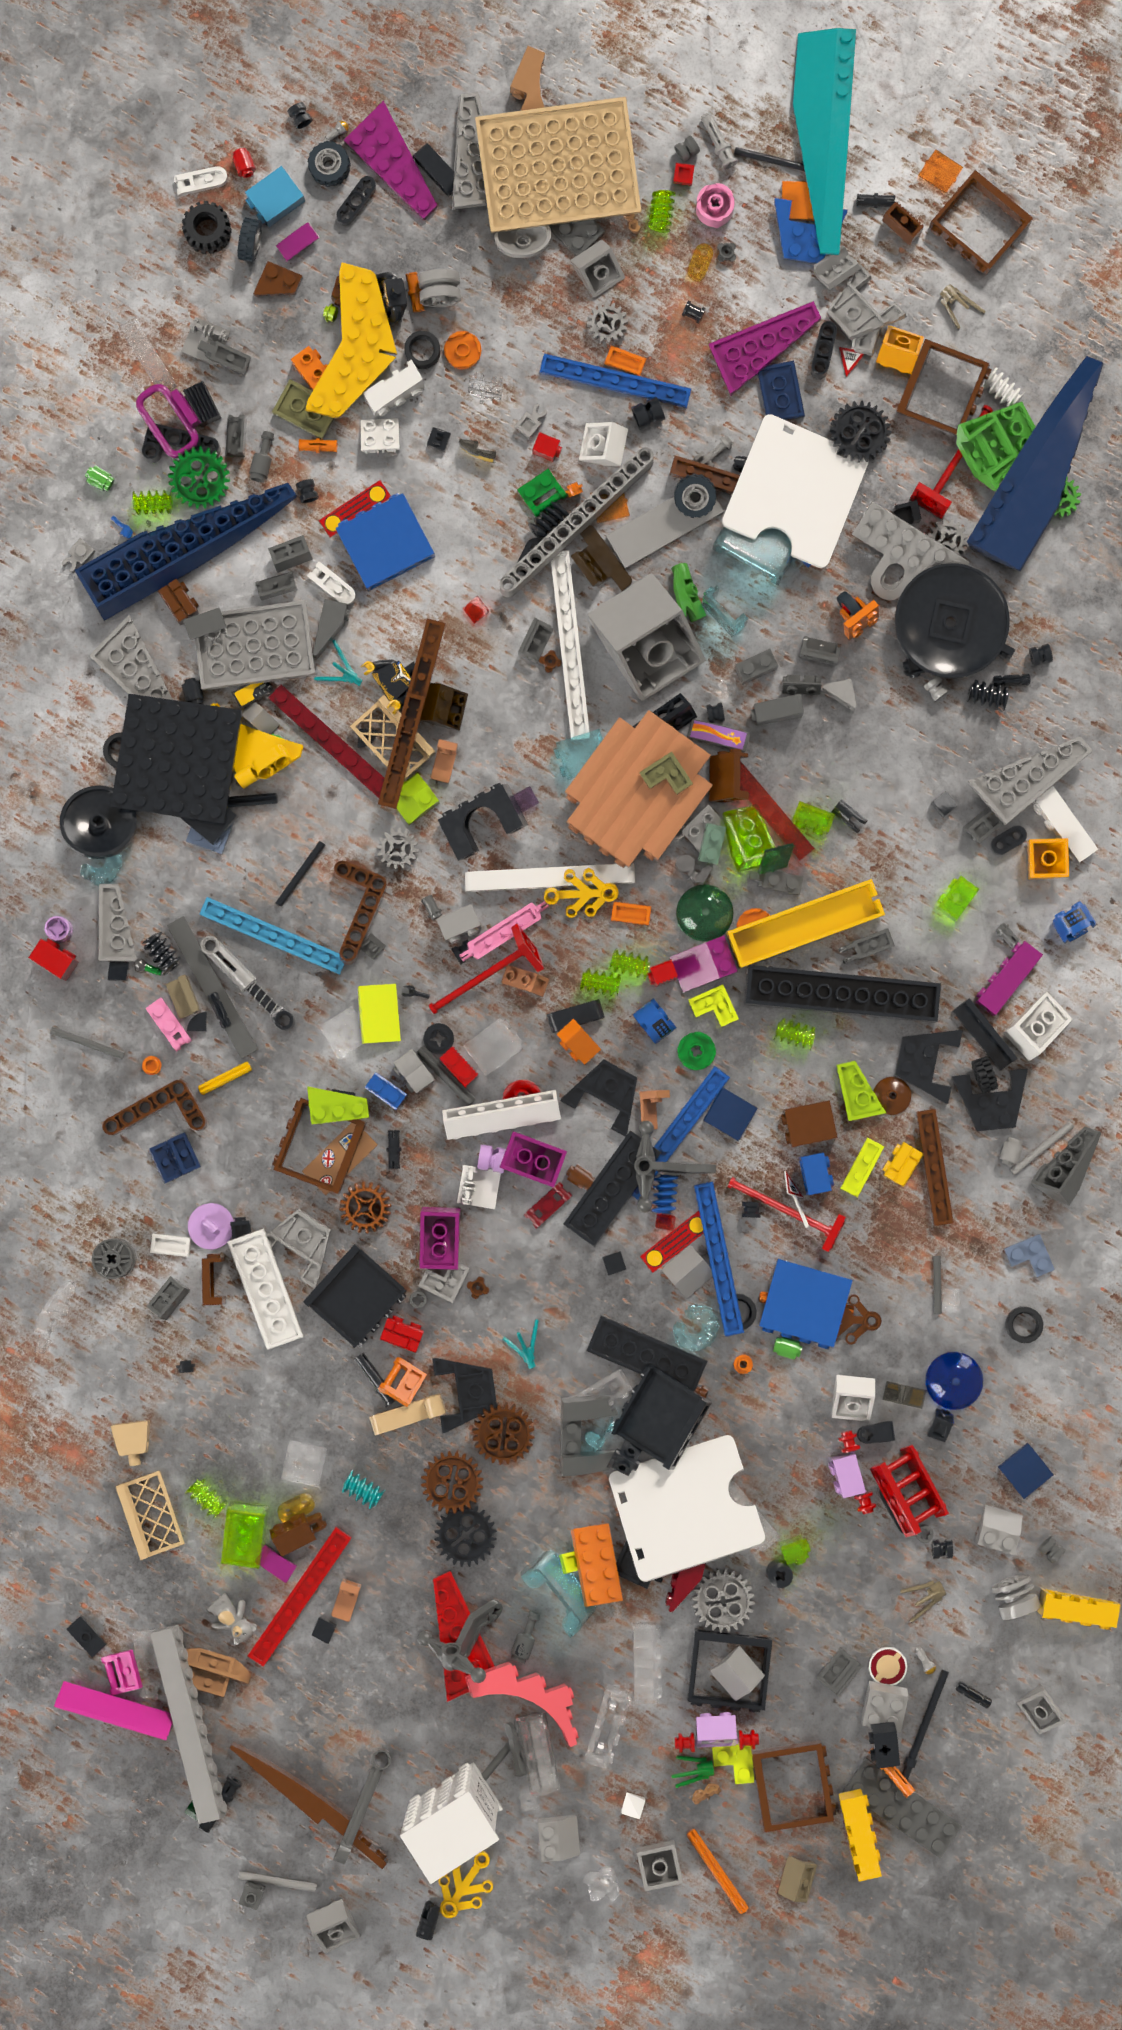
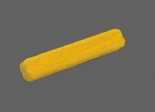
(224, 1078)

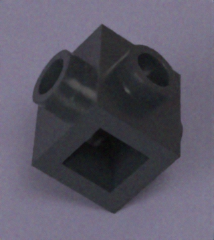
(626, 1458)

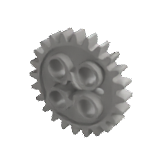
(720, 1582)

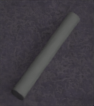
(937, 1284)

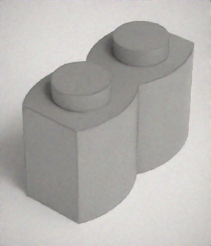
(414, 1071)

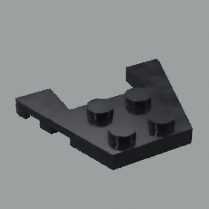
(918, 1061)
(611, 1086)
(993, 1109)
(474, 1391)

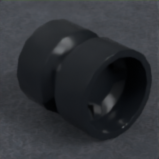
(648, 413)

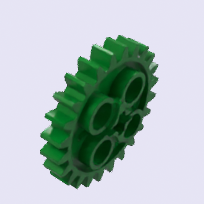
(184, 468)

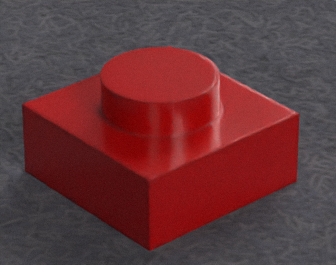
(683, 174)

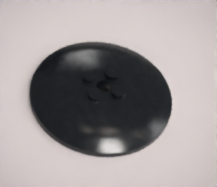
(974, 604)

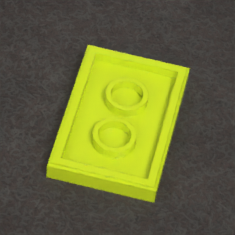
(379, 1013)

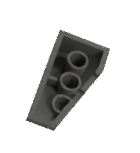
(1065, 1173)

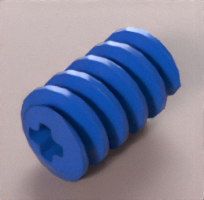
(665, 1194)

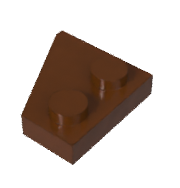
(277, 281)

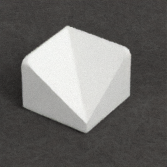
(633, 1805)

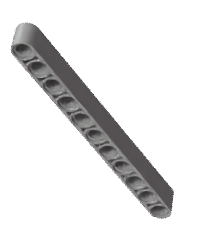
(574, 530)

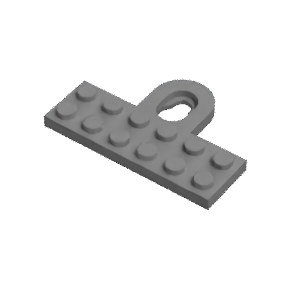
(900, 545)

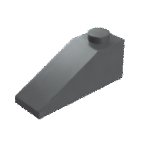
(330, 624)

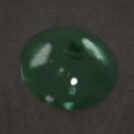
(701, 926)

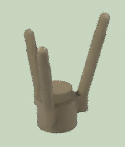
(952, 295)
(934, 1592)

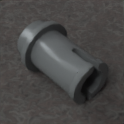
(431, 907)
(1005, 932)

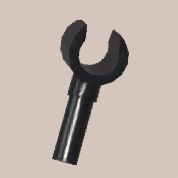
(412, 992)

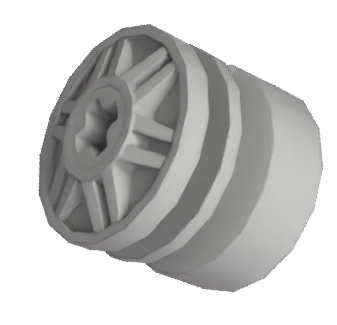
(1017, 1601)

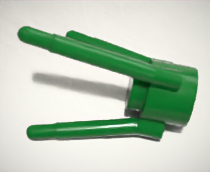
(703, 1770)

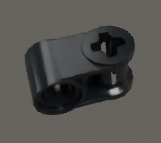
(880, 1432)

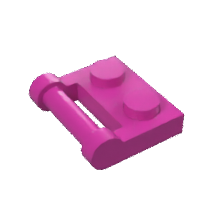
(126, 1671)

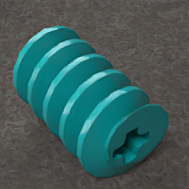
(362, 1490)

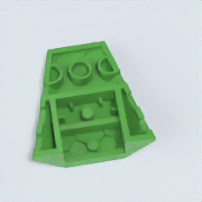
(994, 442)

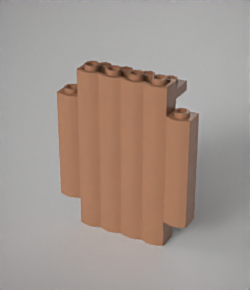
(618, 806)

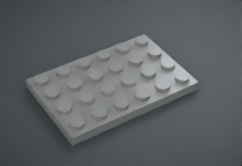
(257, 647)

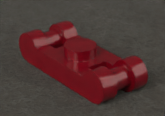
(548, 1205)

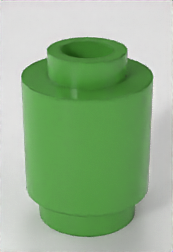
(99, 478)
(787, 1347)

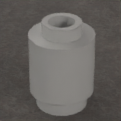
(1011, 1151)

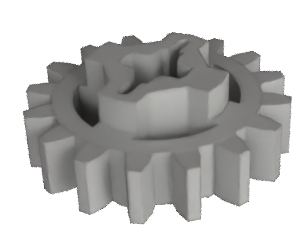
(601, 327)
(943, 532)
(404, 842)

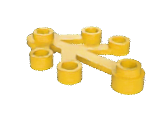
(584, 893)
(463, 1888)

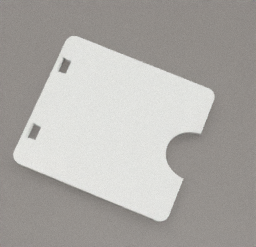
(796, 488)
(685, 1512)

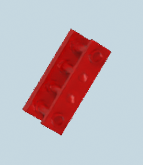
(894, 1497)

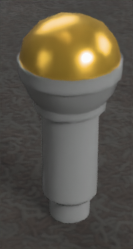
(341, 128)
(928, 1666)

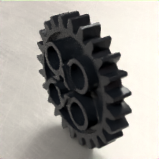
(875, 440)
(476, 1550)

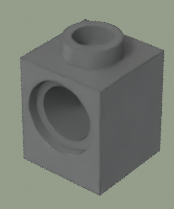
(252, 1895)

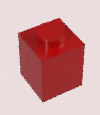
(547, 447)

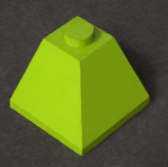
(416, 799)

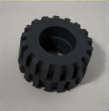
(206, 212)

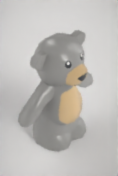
(231, 1619)

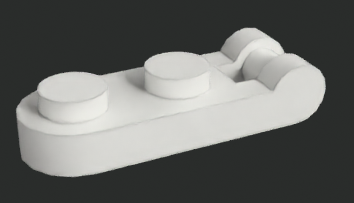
(200, 180)
(332, 584)

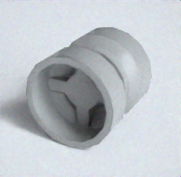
(936, 688)

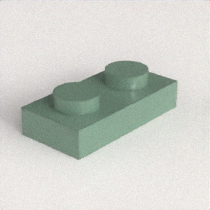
(712, 843)

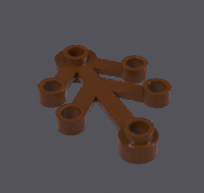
(849, 1319)

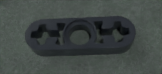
(368, 192)

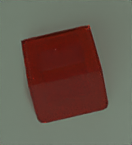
(476, 609)
(665, 1221)

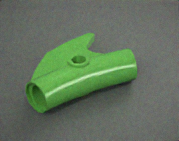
(686, 592)

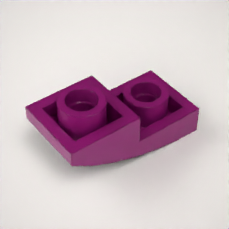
(297, 241)
(276, 1565)

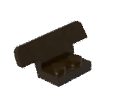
(599, 562)

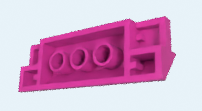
(114, 1710)

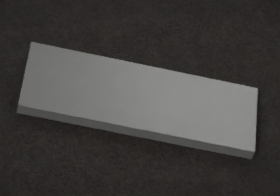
(655, 530)

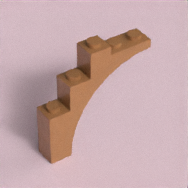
(527, 79)

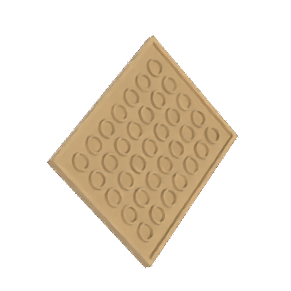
(558, 164)

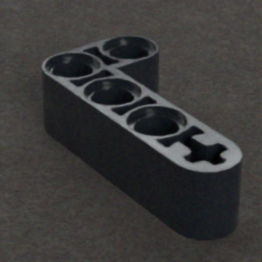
(184, 439)

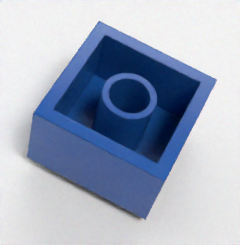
(815, 1173)

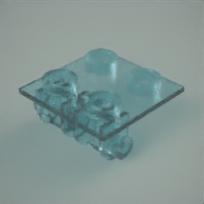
(597, 1440)

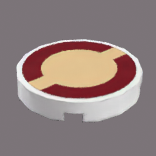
(887, 1666)

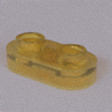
(700, 261)
(296, 1507)

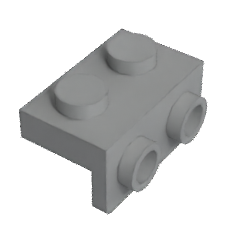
(836, 268)

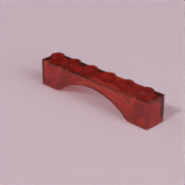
(774, 815)

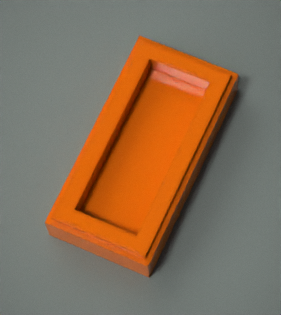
(625, 361)
(631, 913)

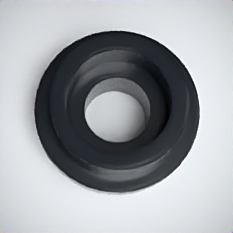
(185, 1366)

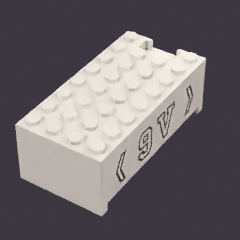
(451, 1822)

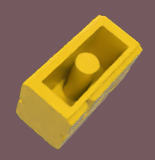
(902, 1163)

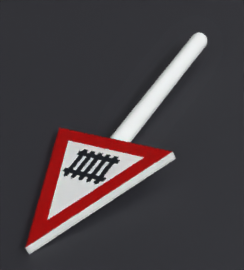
(850, 357)
(792, 1190)

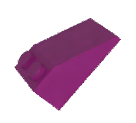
(704, 964)
(533, 1159)
(439, 1237)

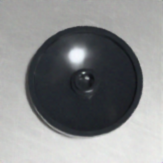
(95, 827)

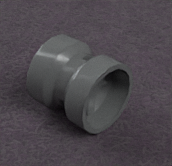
(687, 148)
(1051, 1549)

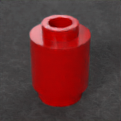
(243, 163)

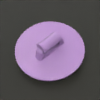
(210, 1226)

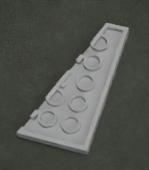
(468, 175)
(129, 662)
(1022, 782)

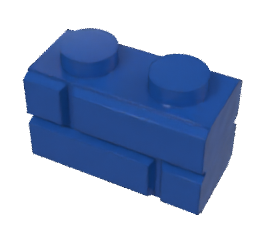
(386, 1091)

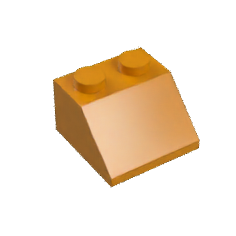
(900, 349)
(1047, 858)

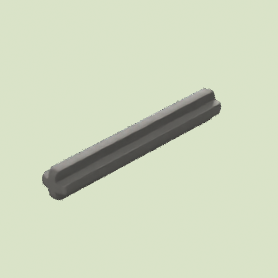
(446, 1075)

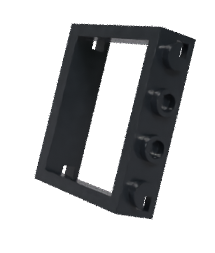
(733, 1638)

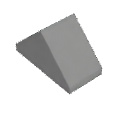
(842, 692)
(260, 718)

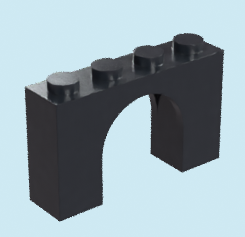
(456, 823)

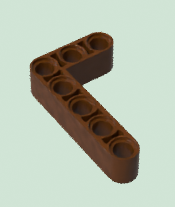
(363, 909)
(156, 1106)

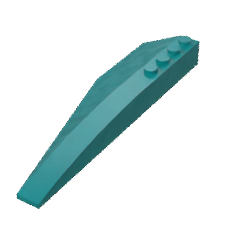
(823, 124)

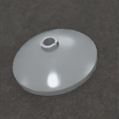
(523, 242)

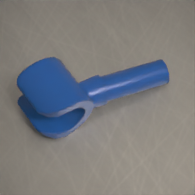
(126, 530)

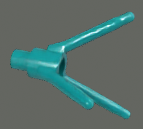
(349, 674)
(526, 1352)

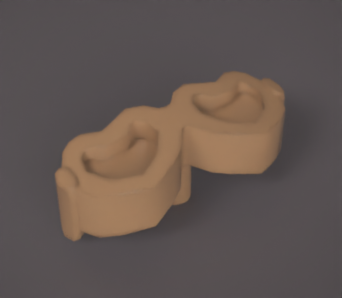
(633, 224)
(710, 1790)

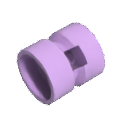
(58, 929)
(491, 1158)

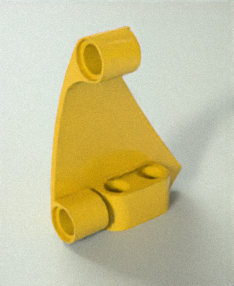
(261, 755)

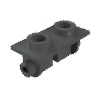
(793, 685)

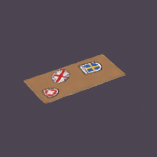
(328, 1162)

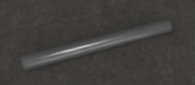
(86, 1042)
(496, 1761)

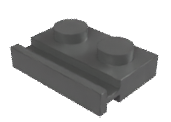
(839, 1671)

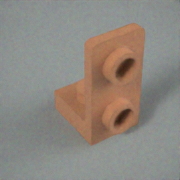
(444, 761)
(525, 980)
(648, 1104)
(346, 1600)

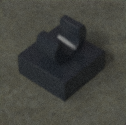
(438, 439)

